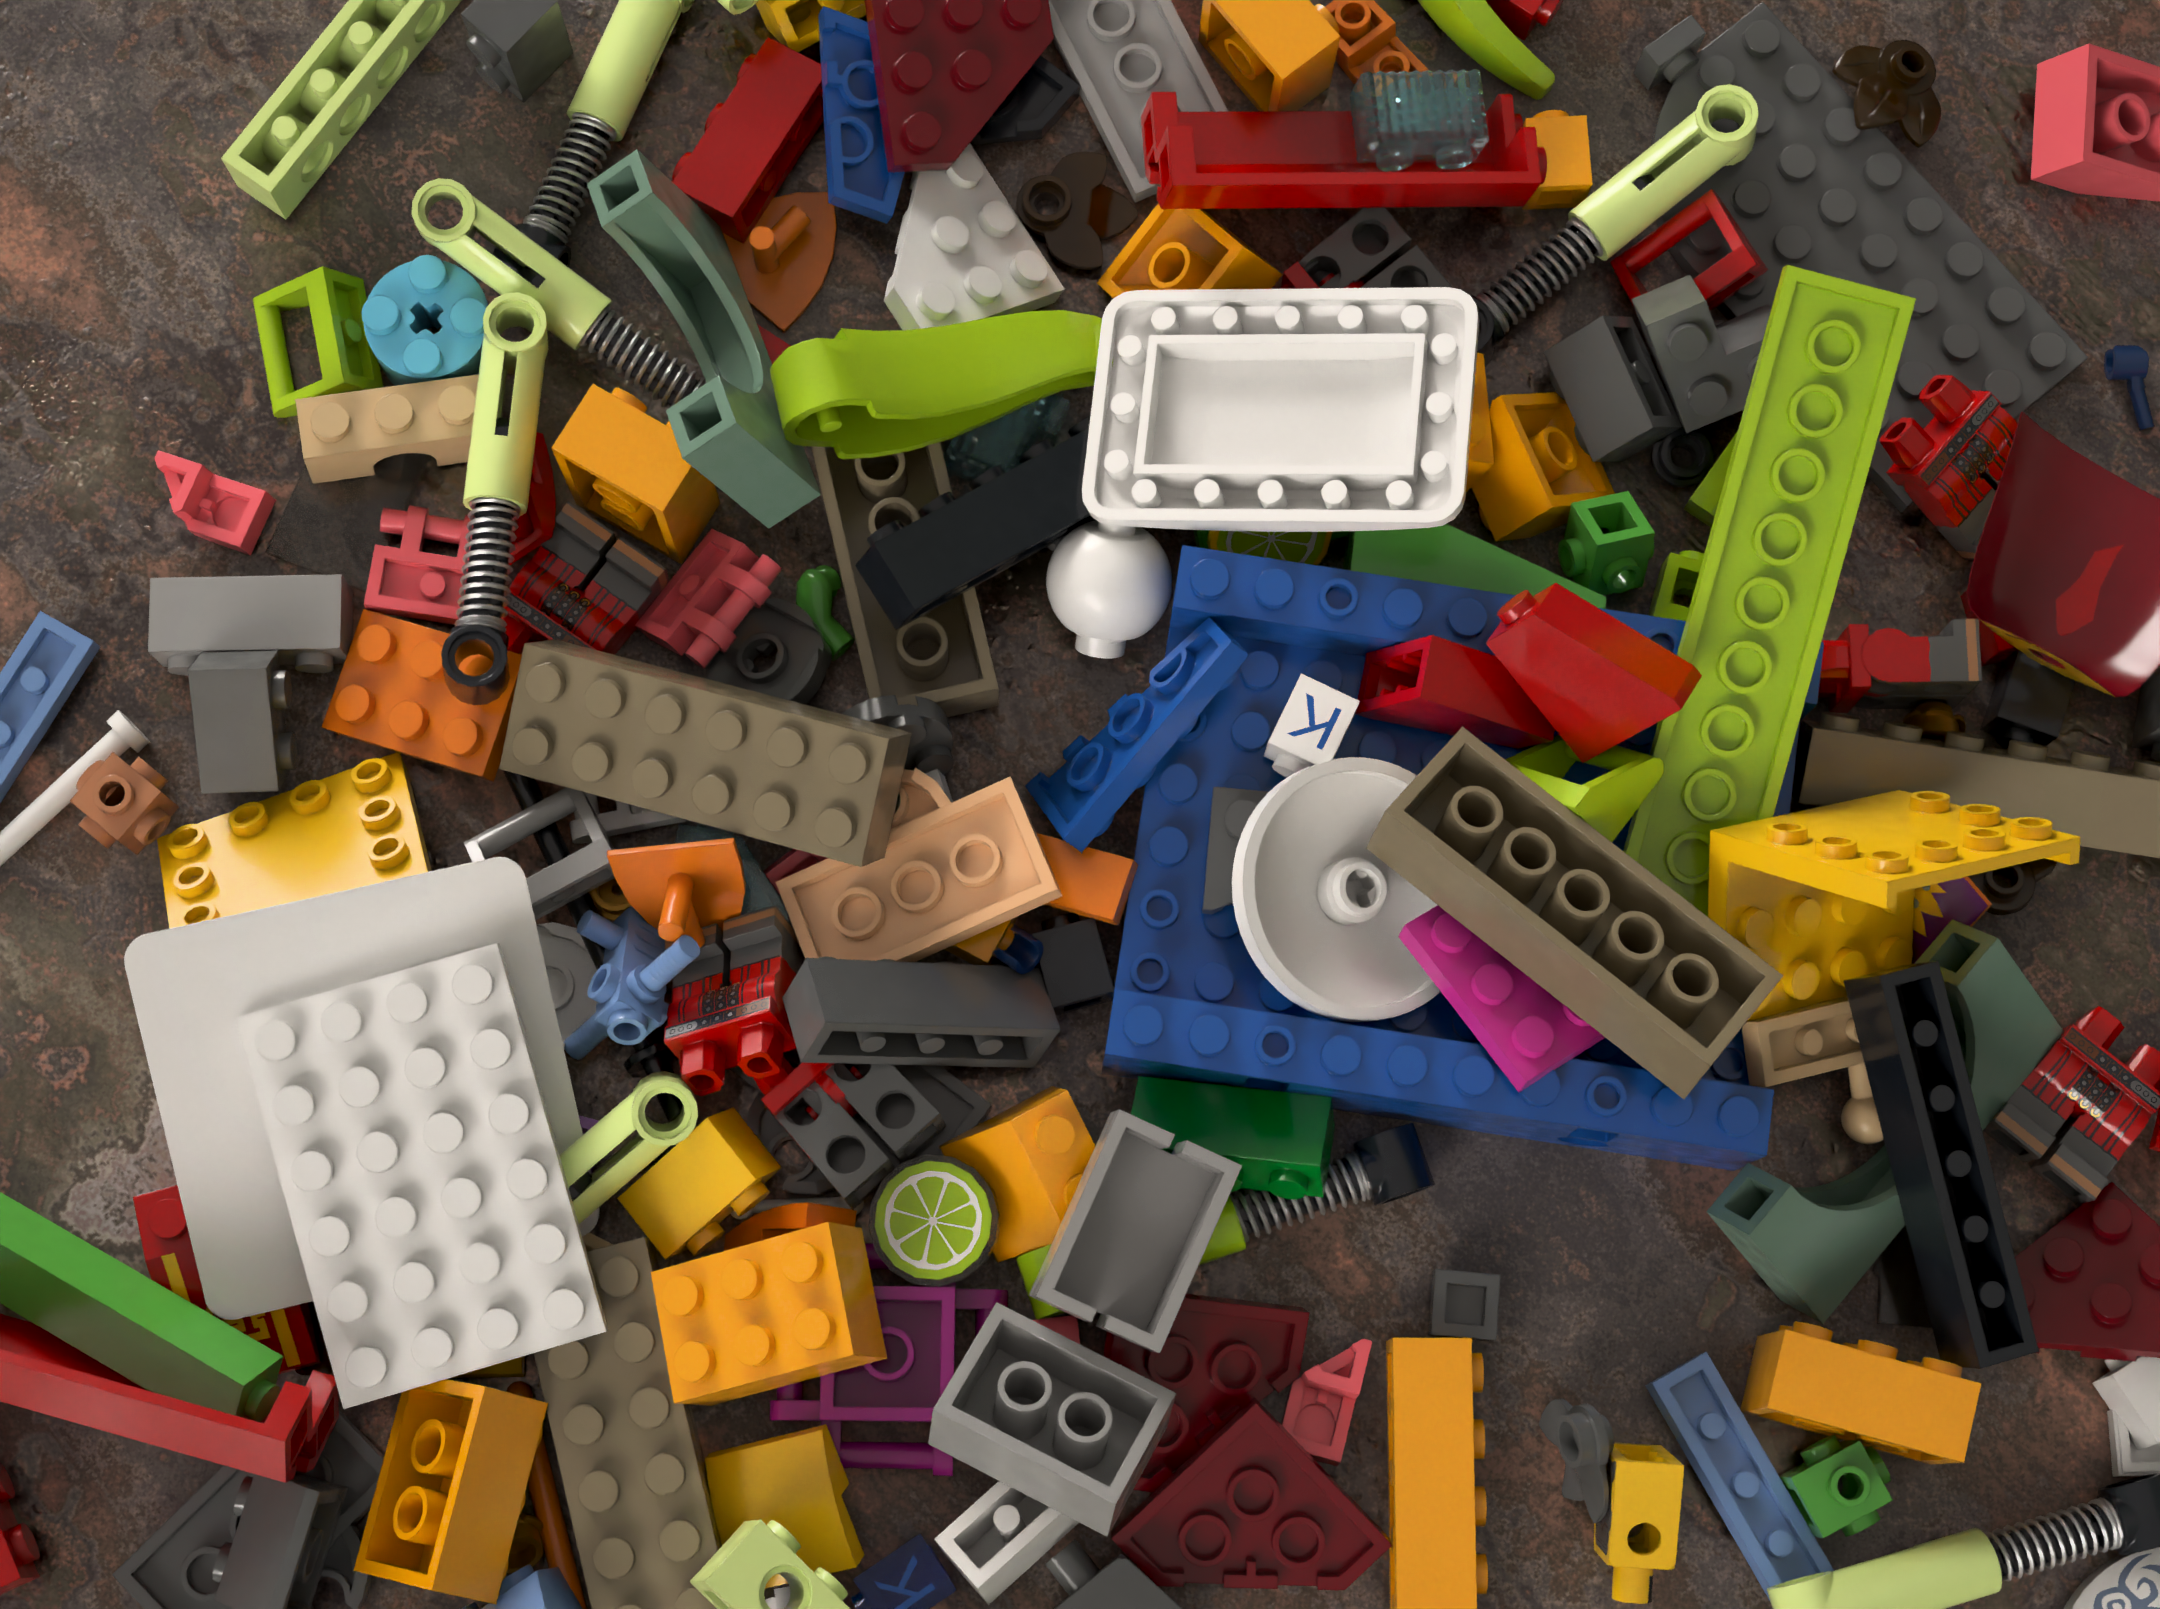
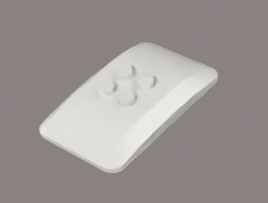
(1282, 409)

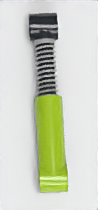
(1379, 1169)

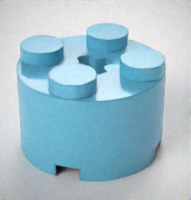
(412, 301)

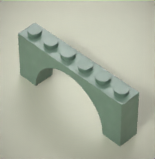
(733, 421)
(1825, 1237)

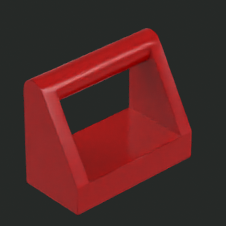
(1716, 282)

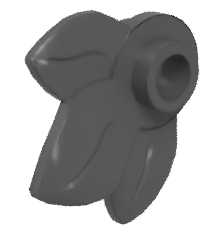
(1585, 1446)

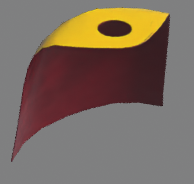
(2037, 542)

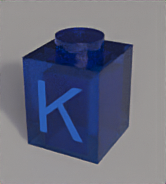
(904, 1579)

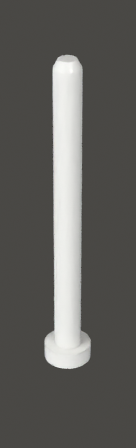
(58, 795)

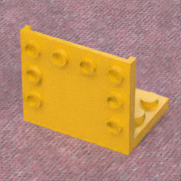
(296, 845)
(1836, 883)

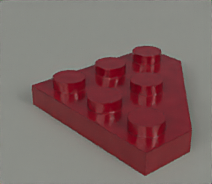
(948, 70)
(2096, 1281)
(1216, 1364)
(1251, 1516)

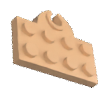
(941, 880)

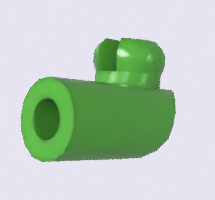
(815, 596)

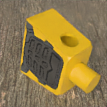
(1646, 1490)

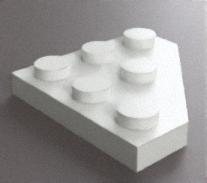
(964, 252)

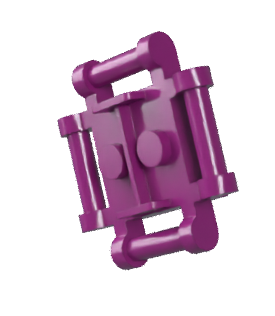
(906, 1386)

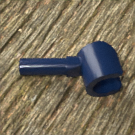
(2131, 364)
(1022, 953)

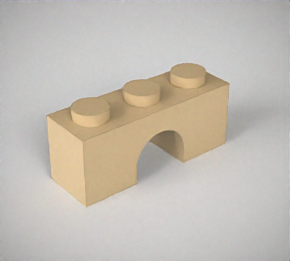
(356, 429)

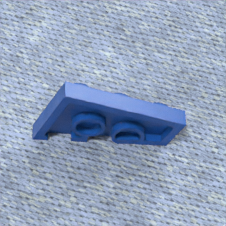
(852, 120)

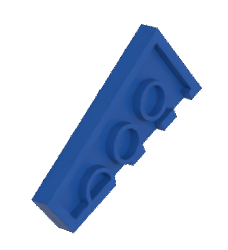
(1140, 731)

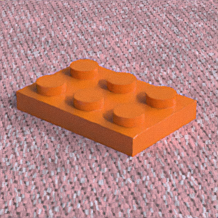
(399, 698)

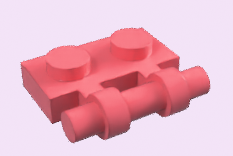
(415, 581)
(686, 609)

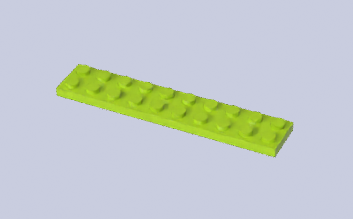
(1771, 567)

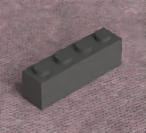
(919, 1013)

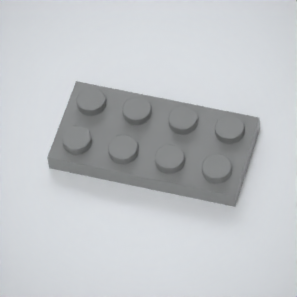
(1121, 56)

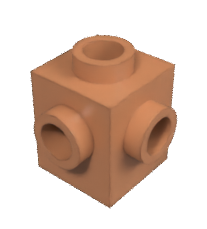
(139, 816)

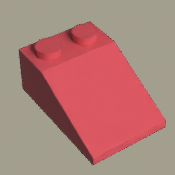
(2098, 124)

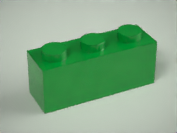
(1273, 1134)

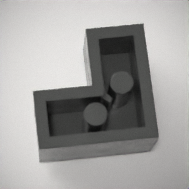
(1700, 364)

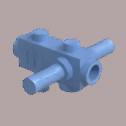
(630, 981)

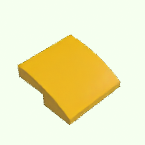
(789, 1481)

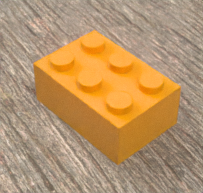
(633, 473)
(768, 1314)
(1861, 1394)
(452, 1488)

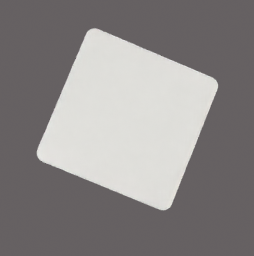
(206, 973)

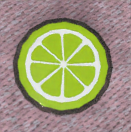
(934, 1220)

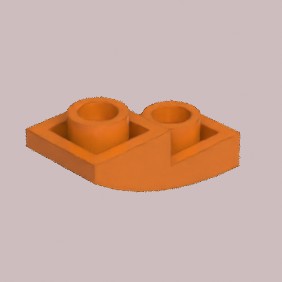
(1369, 40)

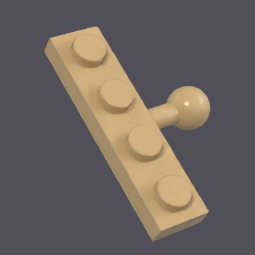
(1809, 1044)

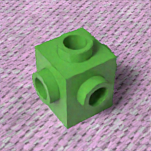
(1607, 544)
(1816, 1490)

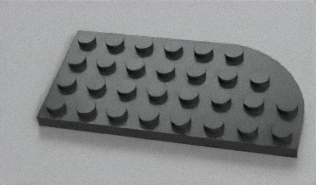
(1860, 212)

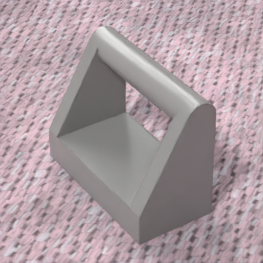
(567, 877)

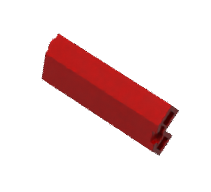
(1312, 162)
(65, 1383)

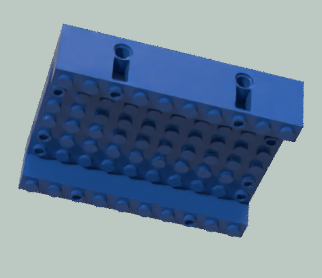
(1205, 1013)

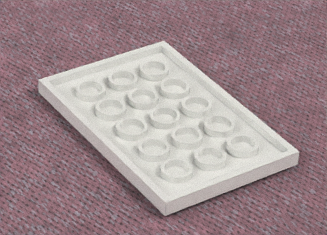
(421, 1175)

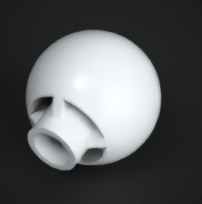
(1108, 586)

